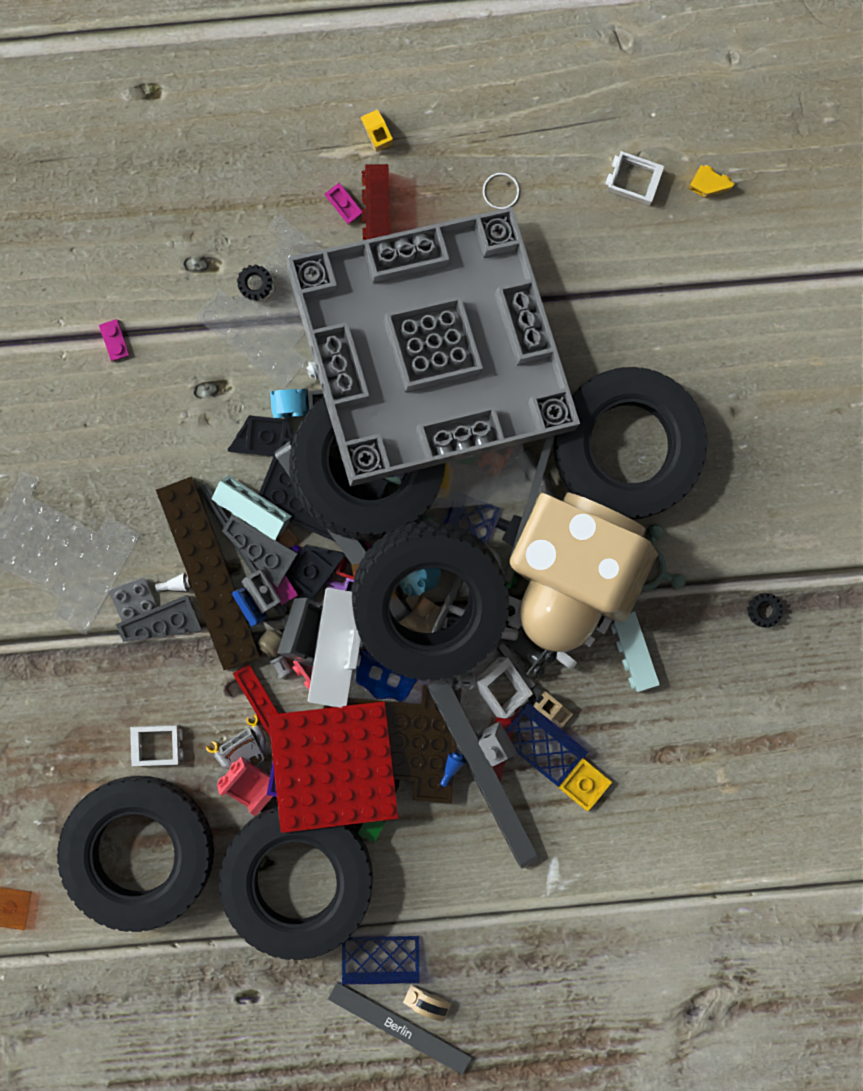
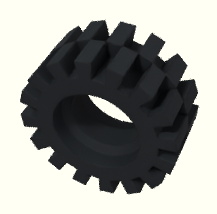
(254, 271)
(776, 606)

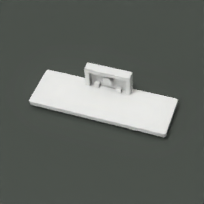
(335, 651)

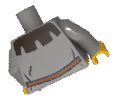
(248, 744)

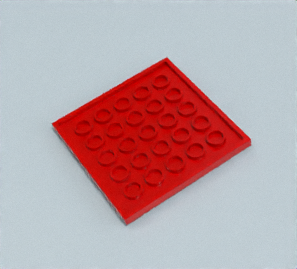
(332, 767)

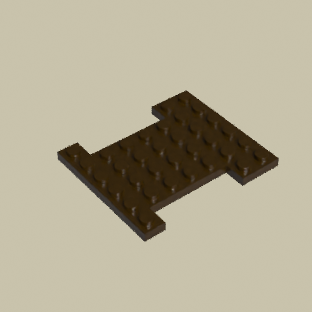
(418, 744)

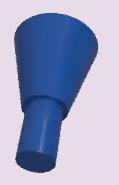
(453, 764)

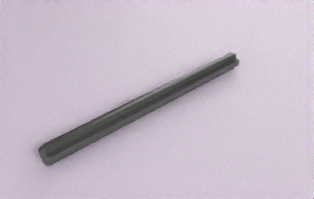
(223, 518)

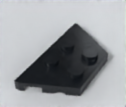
(260, 436)
(313, 569)

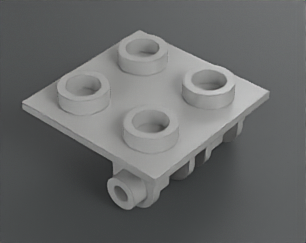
(132, 598)

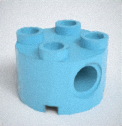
(289, 402)
(420, 581)

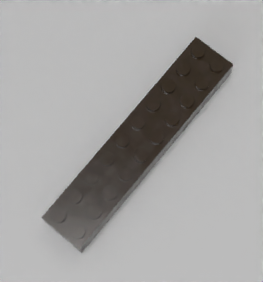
(208, 572)

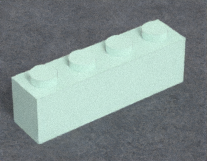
(251, 507)
(635, 653)

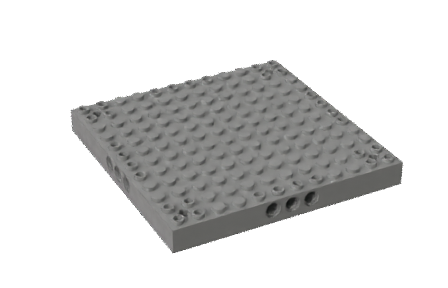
(431, 345)

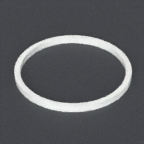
(488, 179)

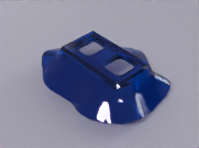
(379, 688)

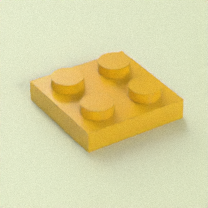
(585, 784)

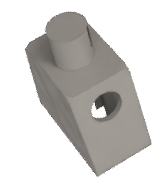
(496, 746)

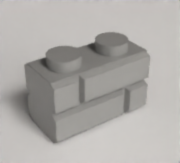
(261, 591)

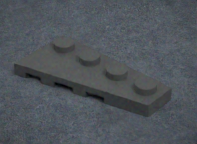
(260, 549)
(163, 620)

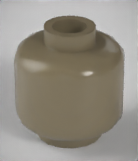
(270, 643)

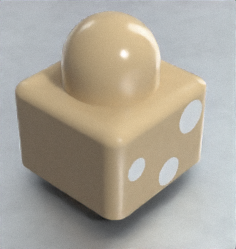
(578, 567)

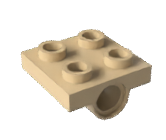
(423, 614)

